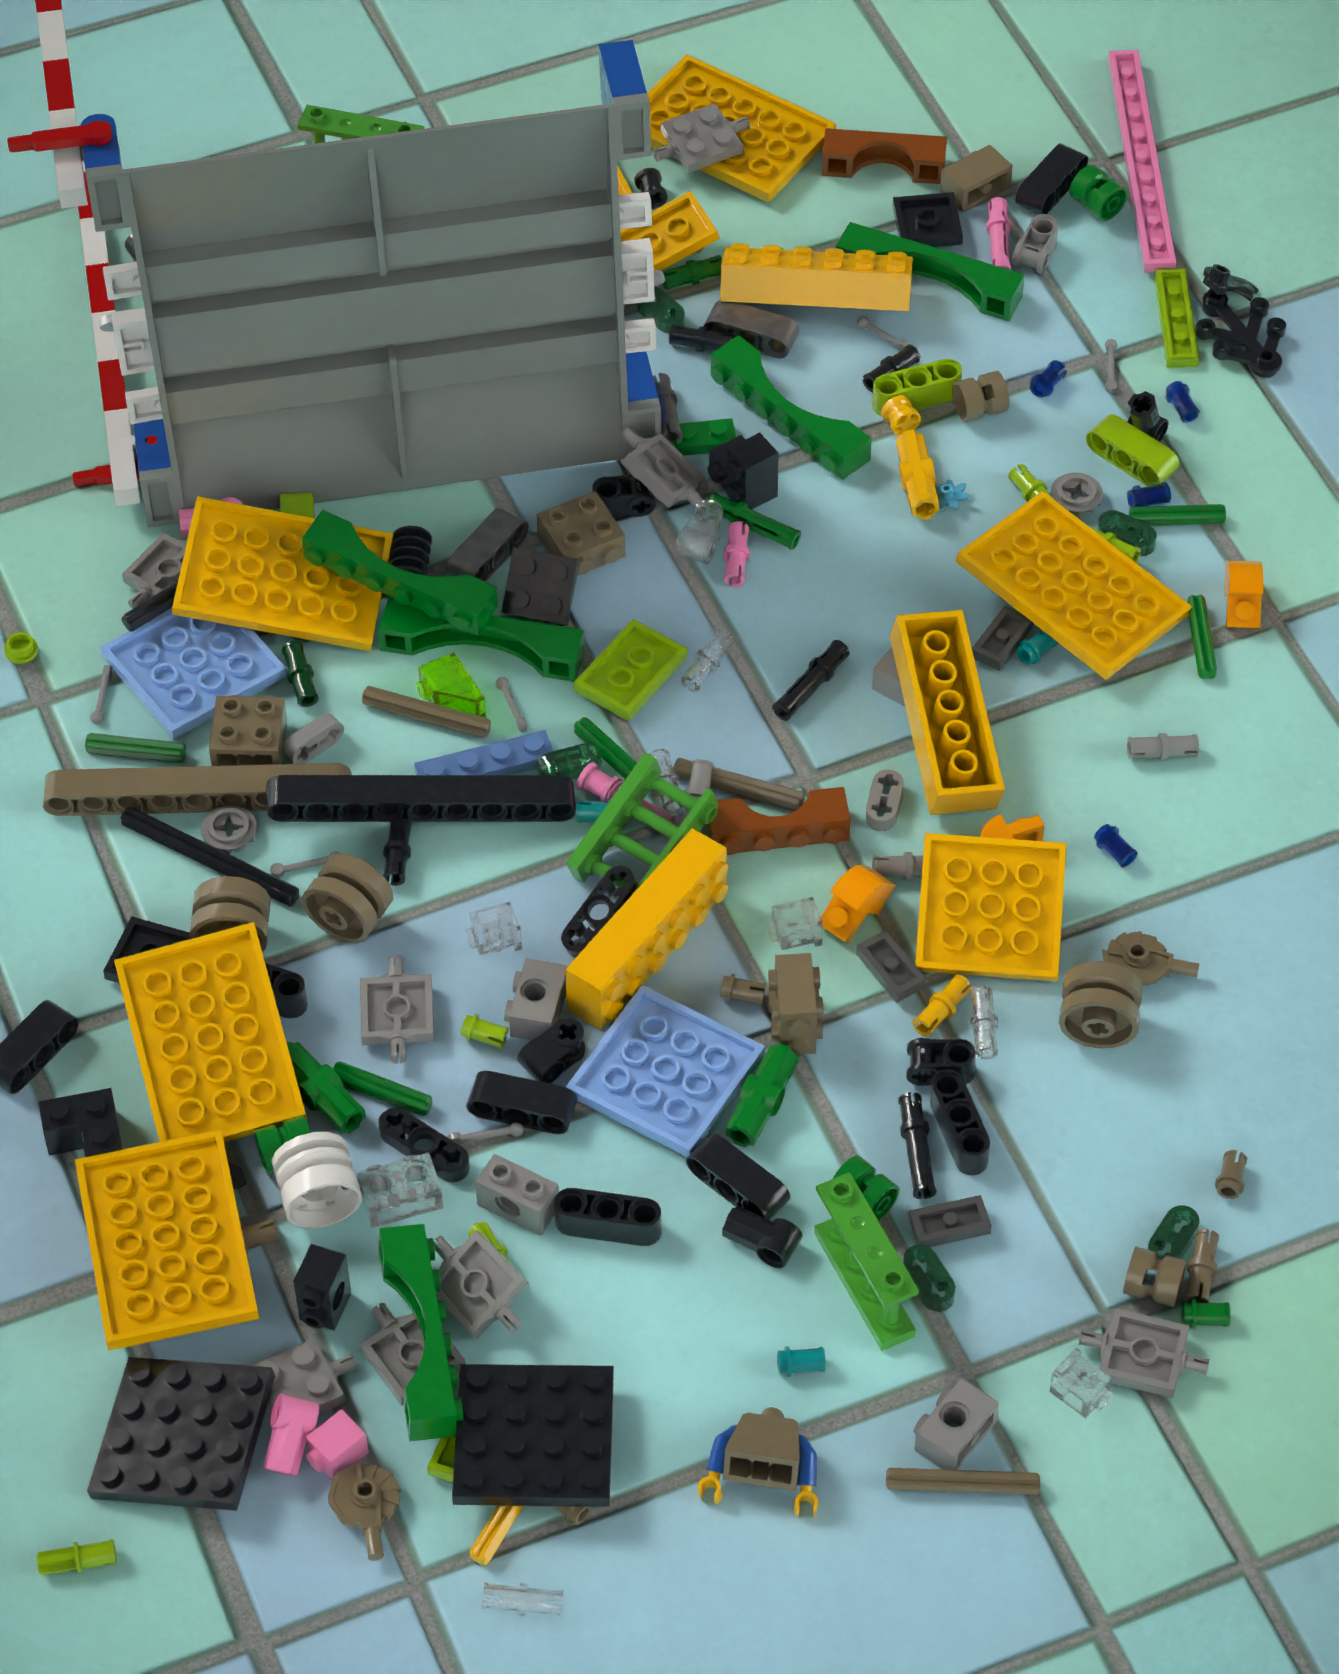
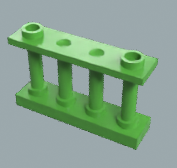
(347, 125)
(628, 805)
(866, 1261)

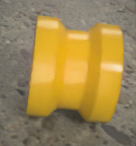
(900, 414)

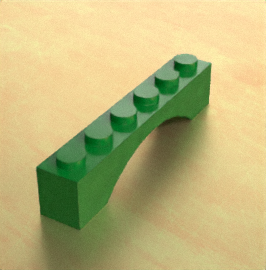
(989, 287)
(833, 442)
(455, 599)
(549, 649)
(429, 1396)

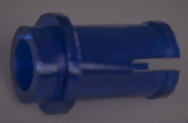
(1043, 383)
(1178, 395)
(1149, 495)
(1110, 839)

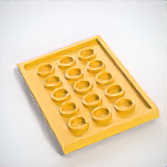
(779, 136)
(251, 573)
(1074, 584)
(209, 1036)
(165, 1240)

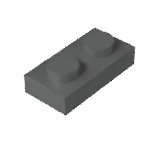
(1002, 638)
(891, 966)
(950, 1221)

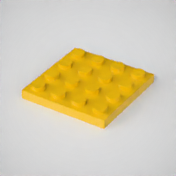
(991, 907)

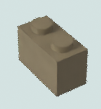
(976, 177)

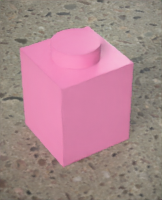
(336, 1444)

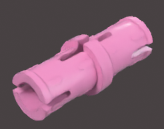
(736, 554)

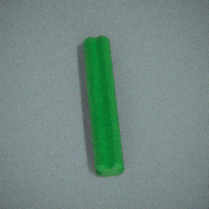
(1179, 514)
(1202, 637)
(135, 747)
(607, 748)
(383, 1088)

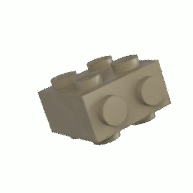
(583, 532)
(248, 730)
(795, 1003)

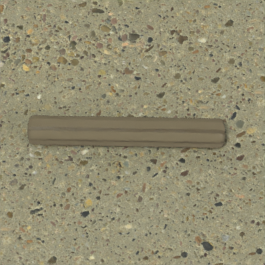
(426, 711)
(746, 786)
(963, 1481)

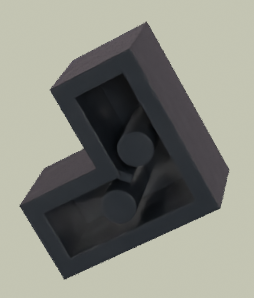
(746, 469)
(80, 1123)

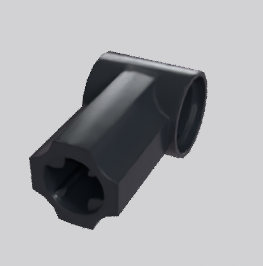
(1145, 415)
(771, 1240)

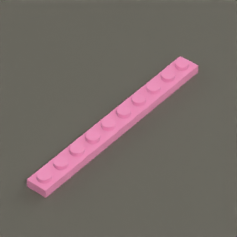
(1141, 161)

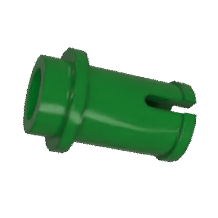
(1205, 1313)

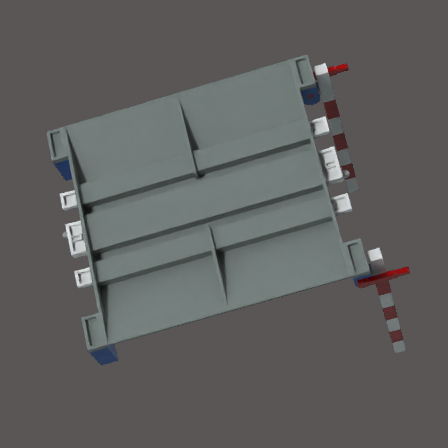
(365, 301)

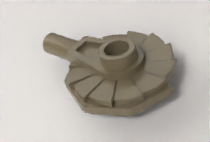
(1146, 957)
(364, 1500)

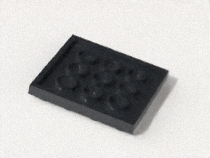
(182, 1433)
(534, 1435)

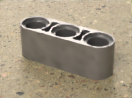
(764, 330)
(488, 546)

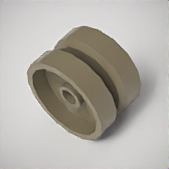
(347, 898)
(228, 904)
(1100, 1004)

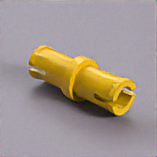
(942, 1005)

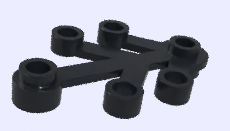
(1264, 361)

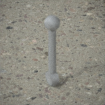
(863, 322)
(1111, 385)
(502, 684)
(97, 716)
(279, 870)
(515, 1130)

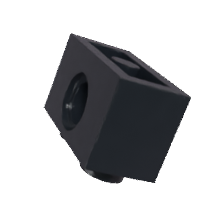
(322, 1287)

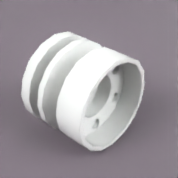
(316, 1180)

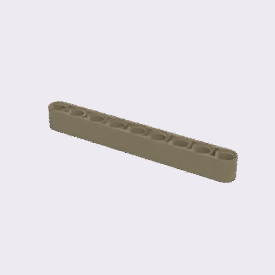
(168, 788)

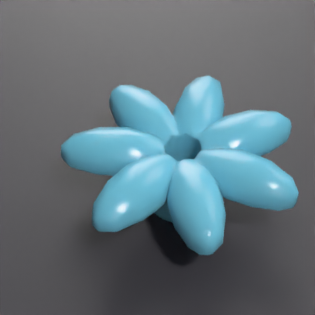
(951, 495)

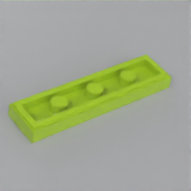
(1176, 318)

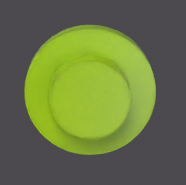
(20, 648)

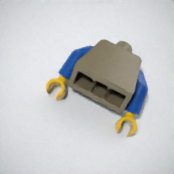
(763, 1453)

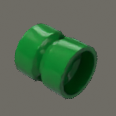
(1098, 192)
(272, 1138)
(877, 1189)

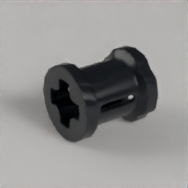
(650, 181)

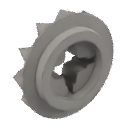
(1069, 484)
(216, 824)

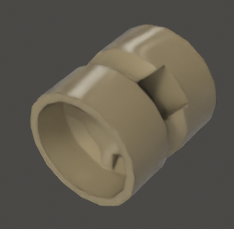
(985, 395)
(1168, 1278)

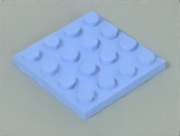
(185, 662)
(666, 1070)

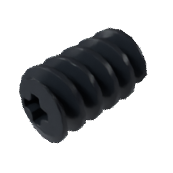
(411, 549)

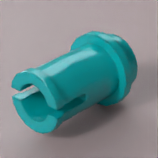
(1032, 650)
(589, 811)
(800, 1360)

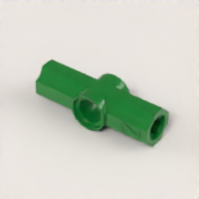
(324, 1090)
(762, 1095)

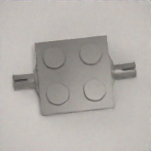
(701, 138)
(662, 469)
(155, 568)
(396, 1009)
(478, 1284)
(398, 1350)
(1144, 1352)
(308, 1376)

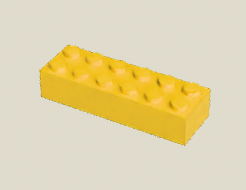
(816, 277)
(946, 712)
(647, 929)

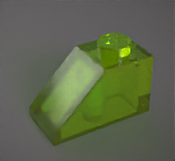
(450, 685)

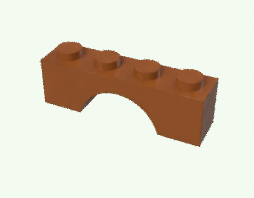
(851, 150)
(818, 821)

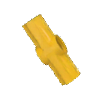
(917, 474)

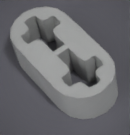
(313, 739)
(891, 801)

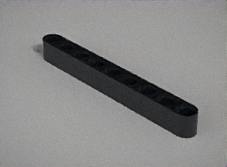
(420, 798)

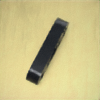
(597, 896)
(419, 1130)

